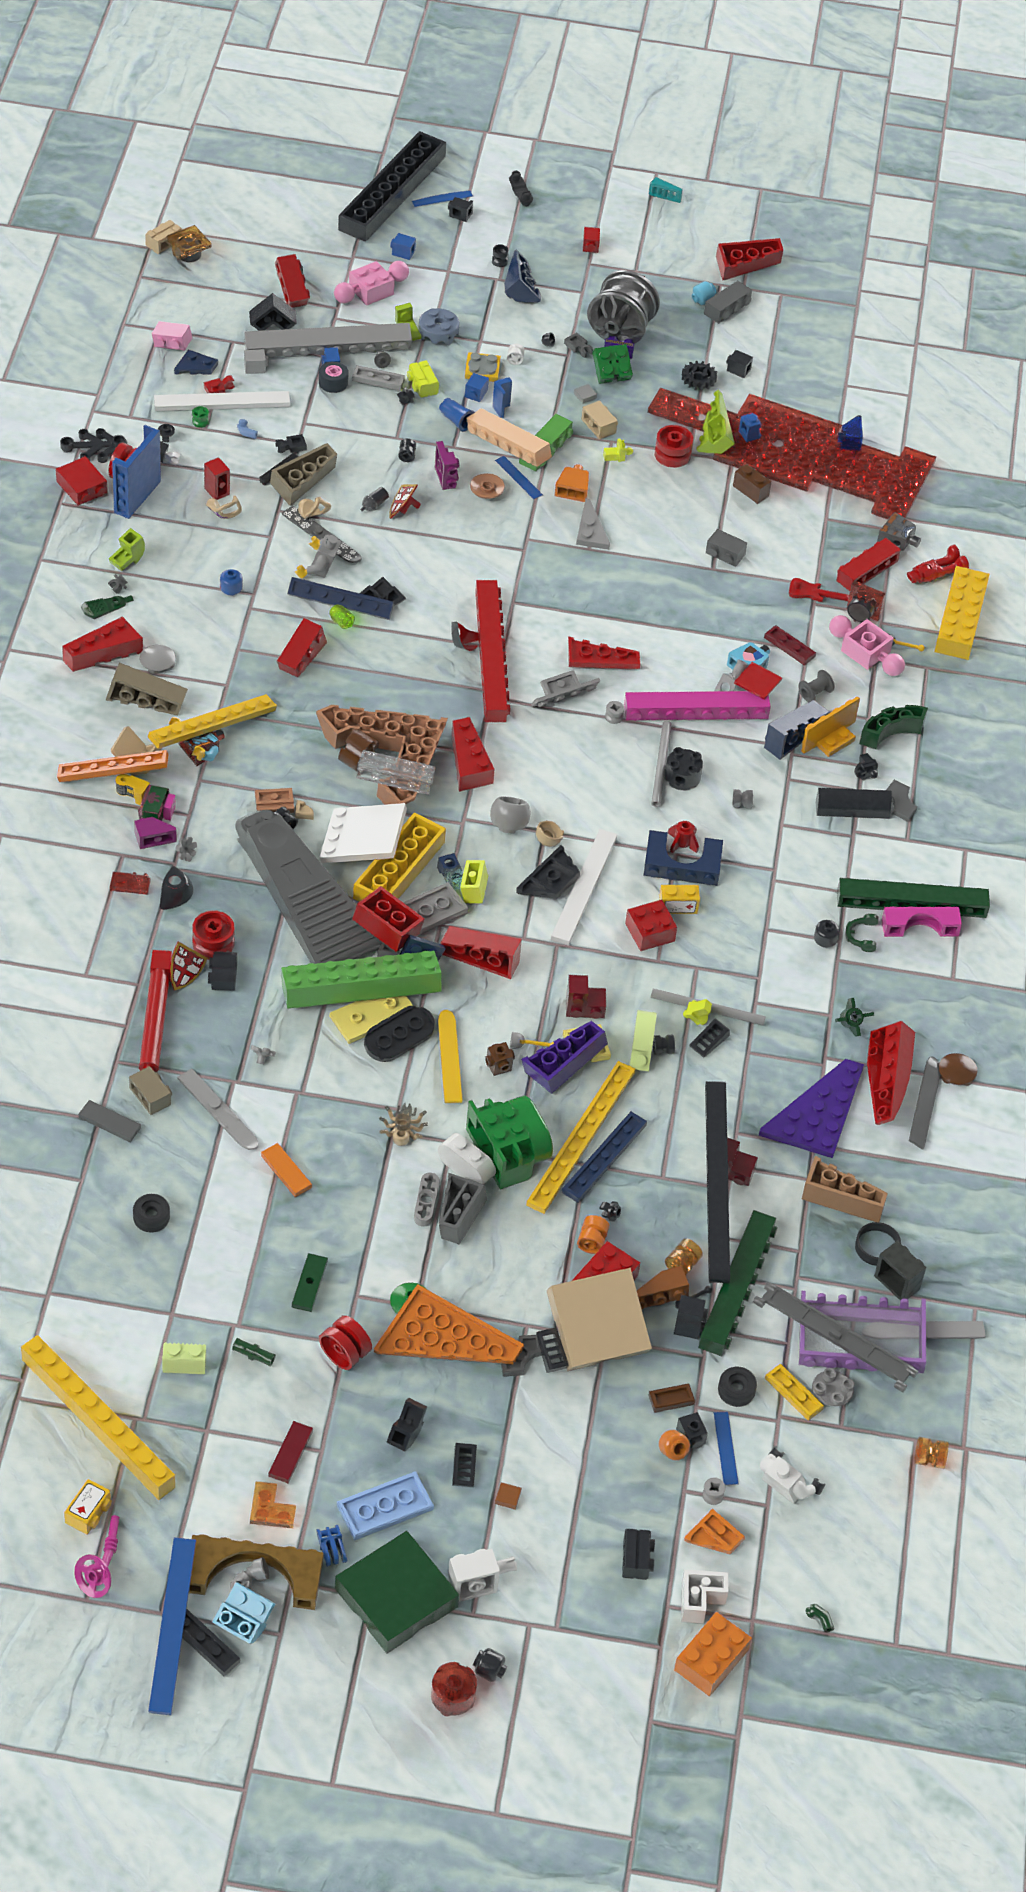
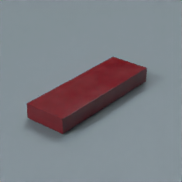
(790, 645)
(290, 1452)

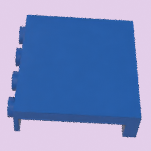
(138, 475)

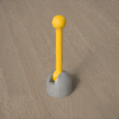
(518, 1040)

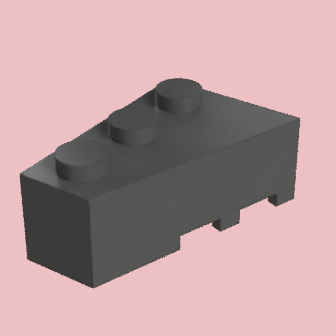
(460, 1207)

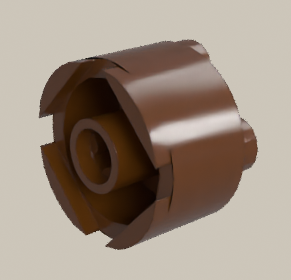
(356, 743)

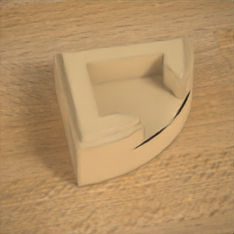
(303, 811)

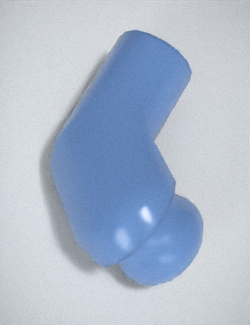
(245, 431)

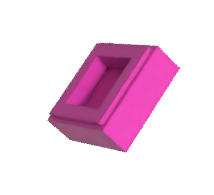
(169, 807)

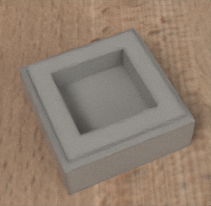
(585, 393)

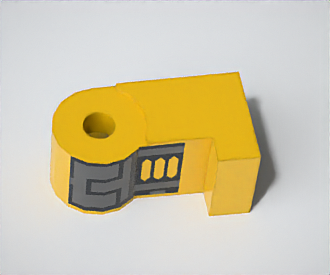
(131, 787)

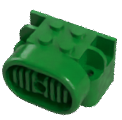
(511, 1136)

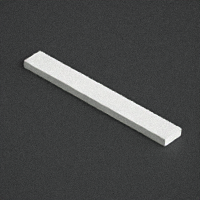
(222, 400)
(584, 887)

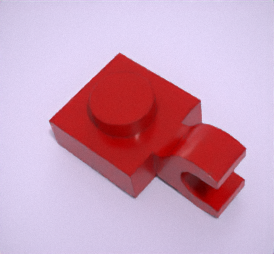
(219, 386)

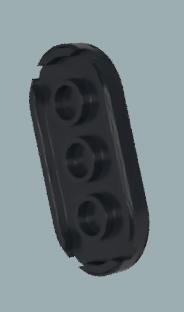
(399, 1033)

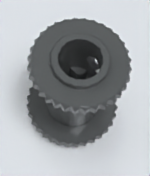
(822, 683)

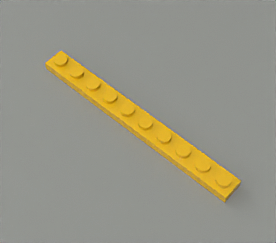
(580, 1137)

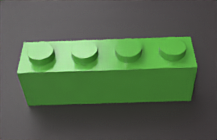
(555, 433)

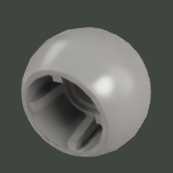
(510, 814)

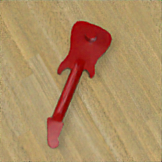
(802, 589)

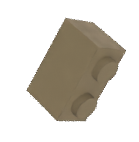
(150, 1090)

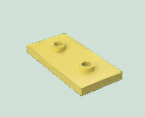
(358, 1017)

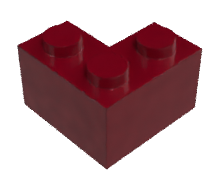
(584, 1001)
(740, 1164)

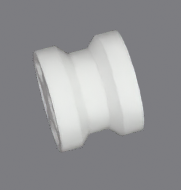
(515, 354)

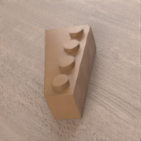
(843, 1192)

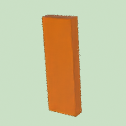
(286, 1170)

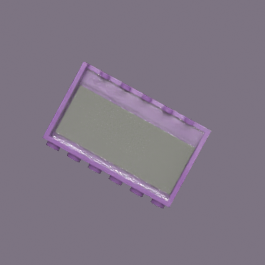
(893, 1328)

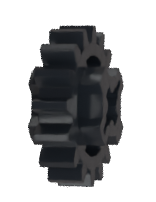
(697, 375)

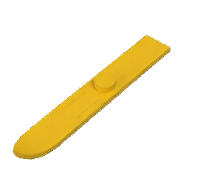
(449, 1057)

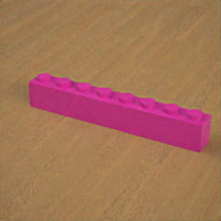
(695, 705)

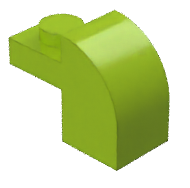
(131, 550)

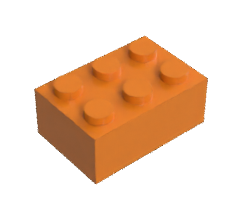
(712, 1654)

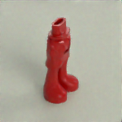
(934, 569)

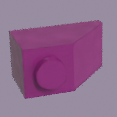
(154, 832)

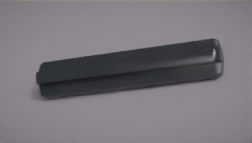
(266, 477)

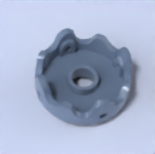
(439, 332)

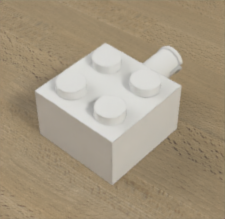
(477, 1573)

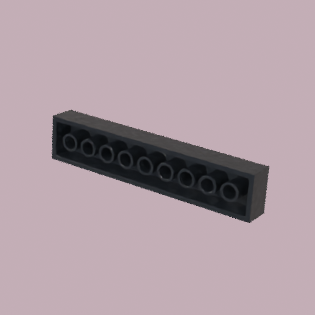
(392, 186)

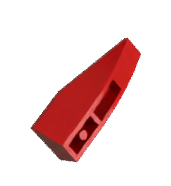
(889, 1068)

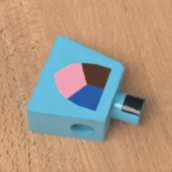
(748, 654)

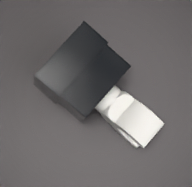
(172, 457)

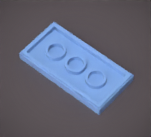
(385, 1505)

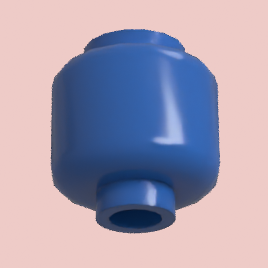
(231, 582)

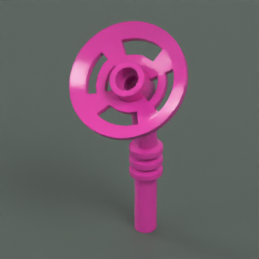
(98, 1572)

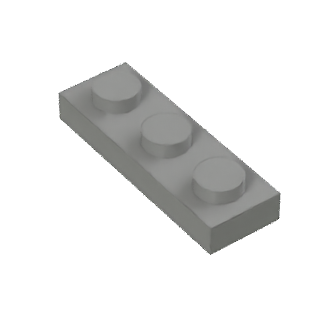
(378, 378)

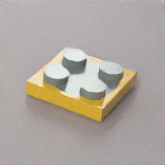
(482, 364)

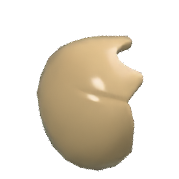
(549, 833)

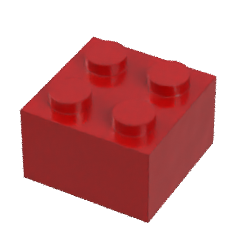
(651, 925)

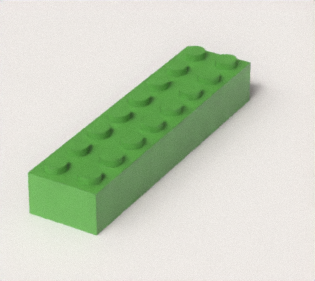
(361, 979)

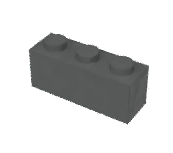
(728, 302)

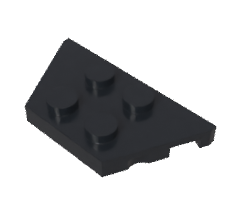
(551, 876)

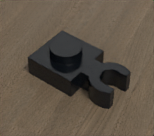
(292, 443)

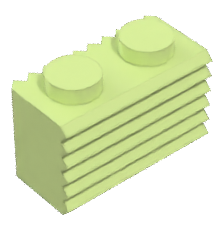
(184, 1358)

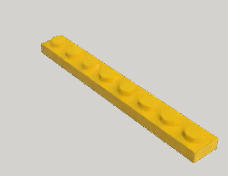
(212, 721)

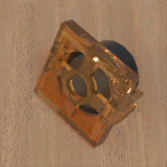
(190, 245)

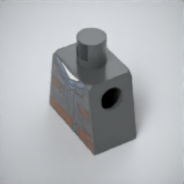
(899, 532)

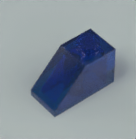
(851, 434)

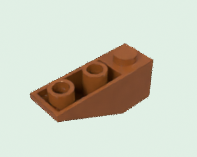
(664, 1288)

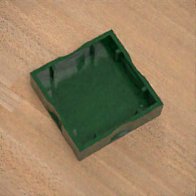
(396, 1591)

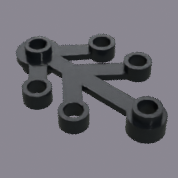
(94, 443)

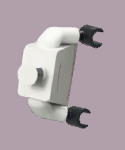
(786, 1478)

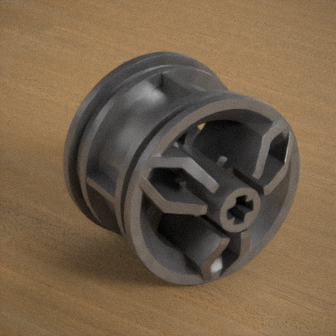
(623, 306)

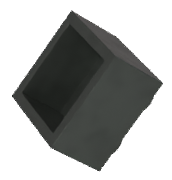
(900, 1271)

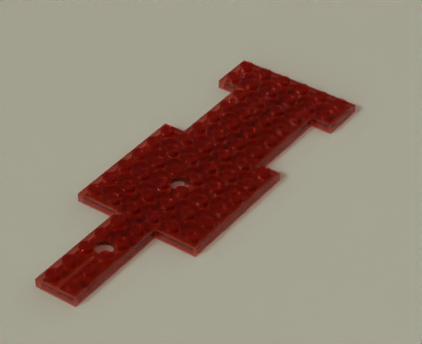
(809, 452)

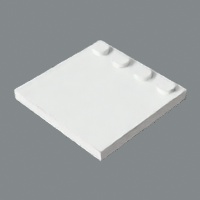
(363, 833)

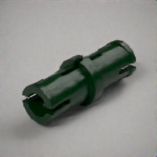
(266, 1357)

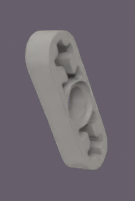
(429, 1207)

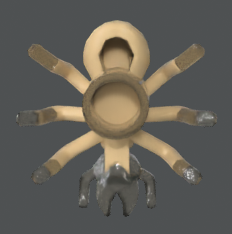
(402, 1124)

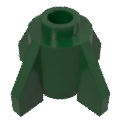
(856, 1017)

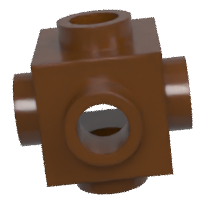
(499, 1058)

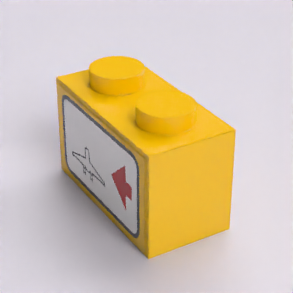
(680, 898)
(88, 1506)

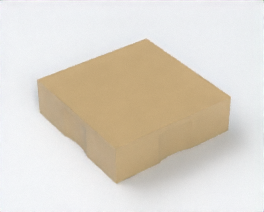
(599, 1319)

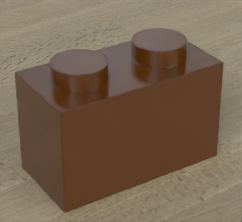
(752, 483)

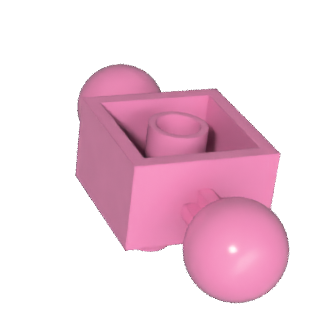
(371, 282)
(867, 644)

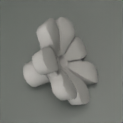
(186, 848)
(262, 1053)

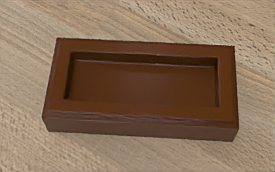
(671, 1398)

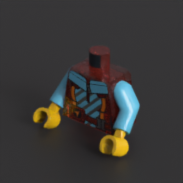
(201, 747)

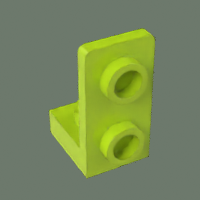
(404, 314)

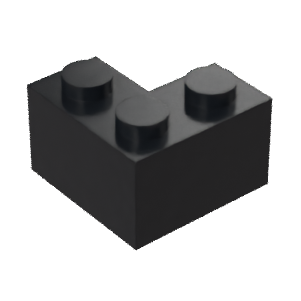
(272, 311)

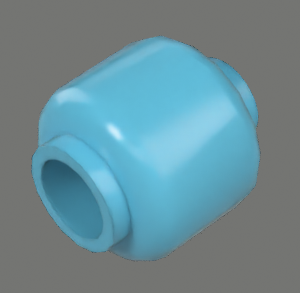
(703, 292)

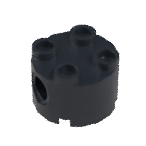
(683, 768)

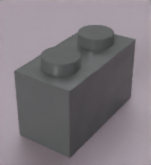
(726, 547)

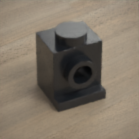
(460, 209)

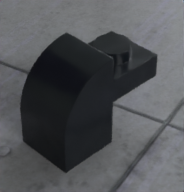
(408, 1426)

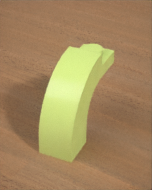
(643, 1040)

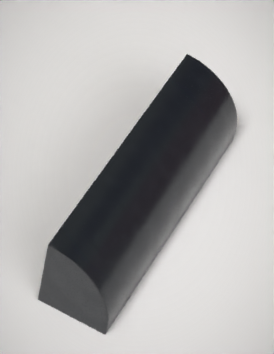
(853, 803)

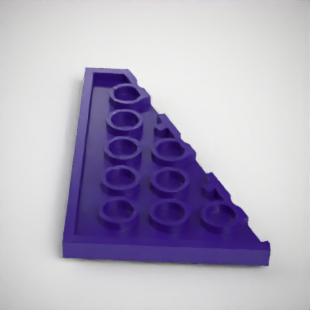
(818, 1114)

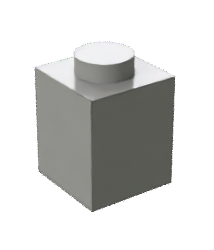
(255, 361)

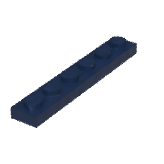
(332, 596)
(604, 1157)

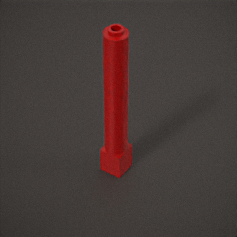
(155, 1010)

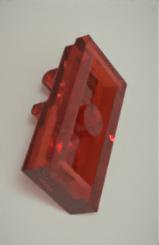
(130, 883)

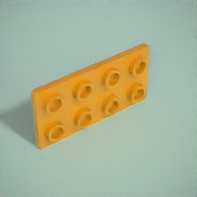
(831, 731)

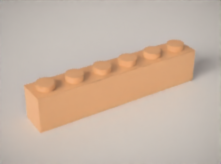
(509, 437)

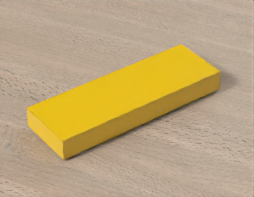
(794, 1392)

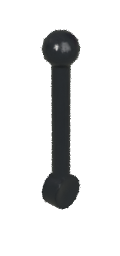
(708, 1289)

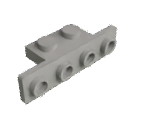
(562, 685)

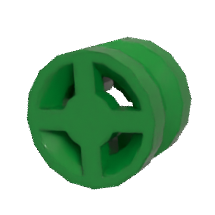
(200, 417)

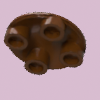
(957, 1069)

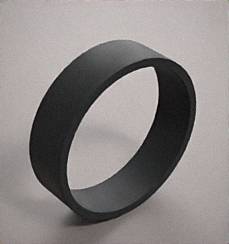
(874, 1226)

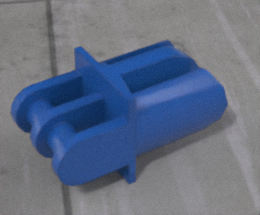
(331, 1543)

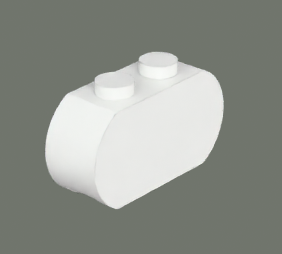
(466, 1159)

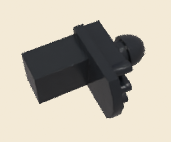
(867, 767)

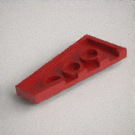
(601, 656)

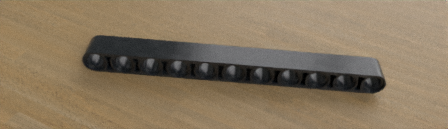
(717, 1182)

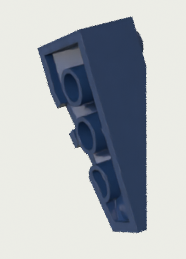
(519, 282)

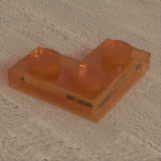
(266, 1511)

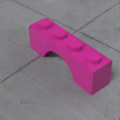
(943, 920)

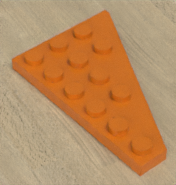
(440, 1330)

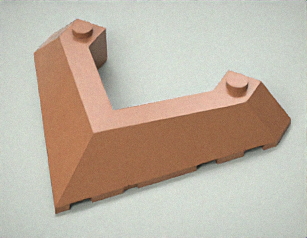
(408, 734)

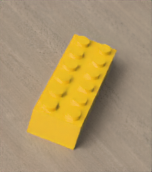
(962, 613)
(415, 848)

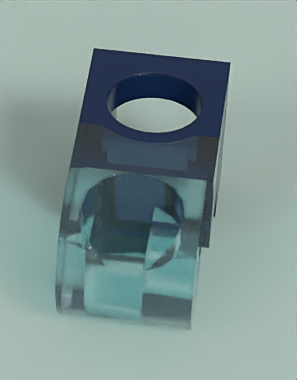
(451, 871)

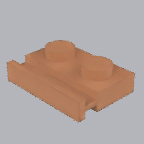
(274, 799)

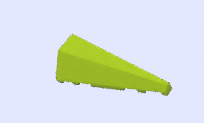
(716, 428)

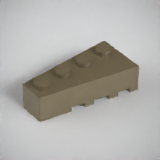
(302, 473)
(146, 690)

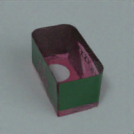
(153, 802)

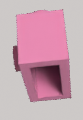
(172, 335)

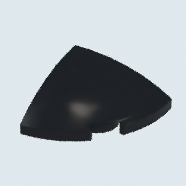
(384, 590)

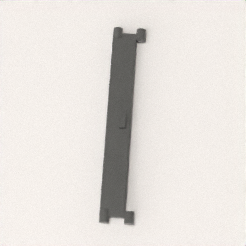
(837, 1334)

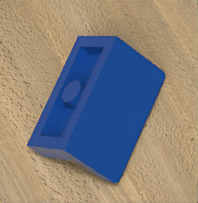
(502, 395)

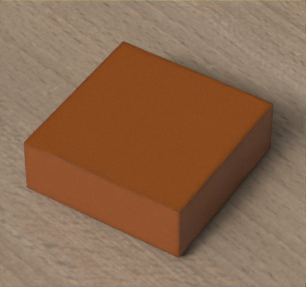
(508, 1495)

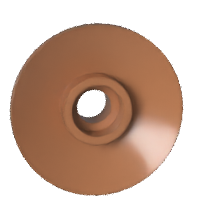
(487, 486)

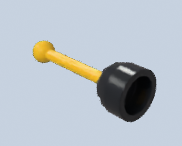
(921, 647)

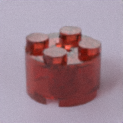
(453, 1689)

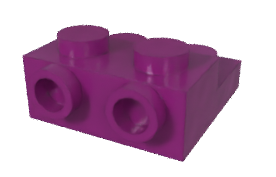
(446, 466)

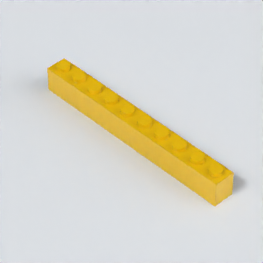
(98, 1417)

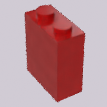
(81, 481)

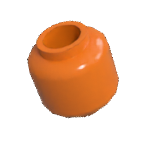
(674, 1444)

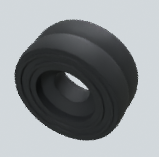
(151, 1223)
(737, 1397)

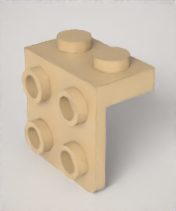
(129, 743)

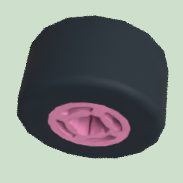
(333, 377)

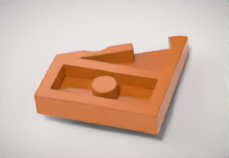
(715, 1534)

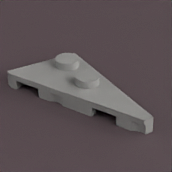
(590, 530)

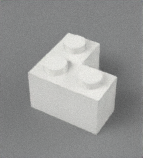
(701, 1589)

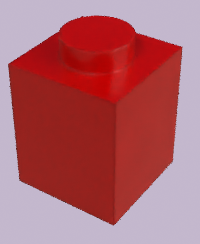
(591, 239)

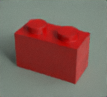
(217, 478)

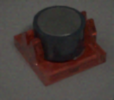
(862, 604)

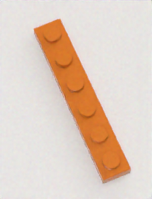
(112, 766)

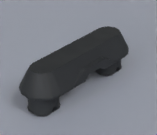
(520, 189)

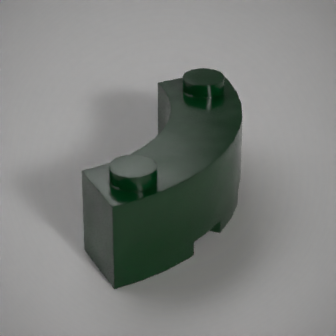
(893, 721)

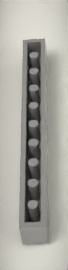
(314, 340)

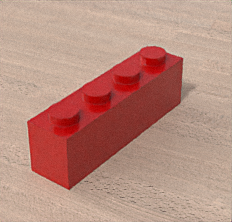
(868, 564)

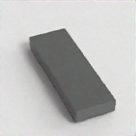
(109, 1121)

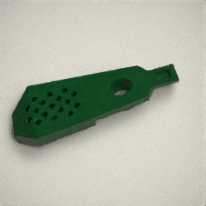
(101, 607)

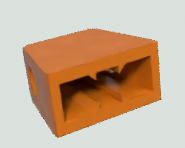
(573, 483)

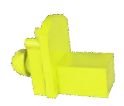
(618, 452)
(698, 1011)

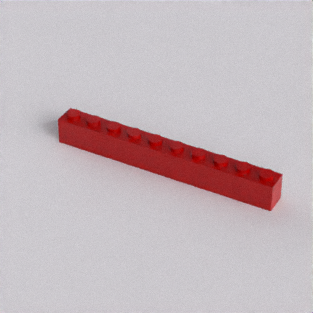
(491, 651)

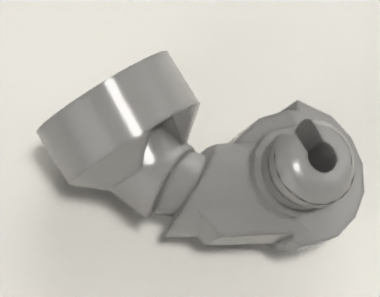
(258, 1570)

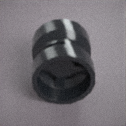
(500, 255)
(407, 450)
(291, 820)
(663, 1044)

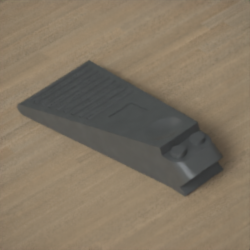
(303, 890)

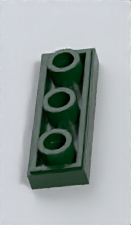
(309, 1282)

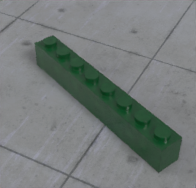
(881, 894)
(743, 1274)

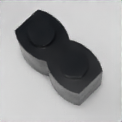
(223, 971)

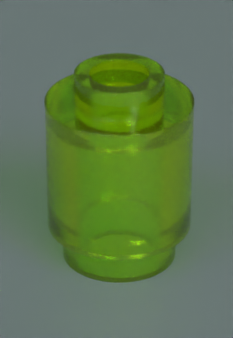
(342, 616)

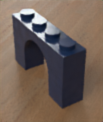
(702, 871)

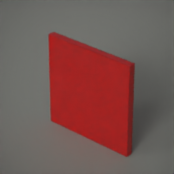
(758, 680)

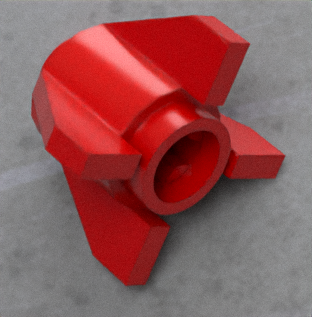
(684, 836)

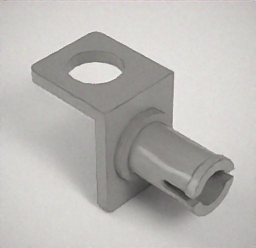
(731, 677)

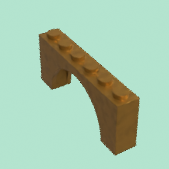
(298, 1566)

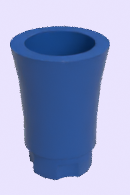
(456, 413)

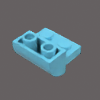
(244, 1613)

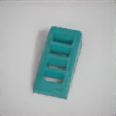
(658, 184)

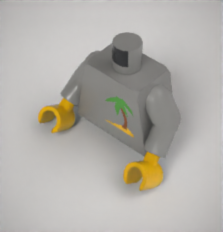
(324, 557)

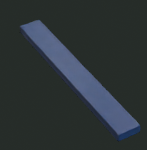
(172, 1626)

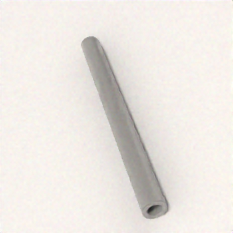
(661, 763)
(716, 1009)

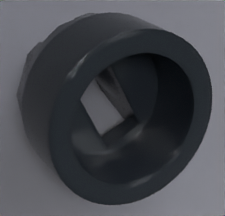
(548, 339)

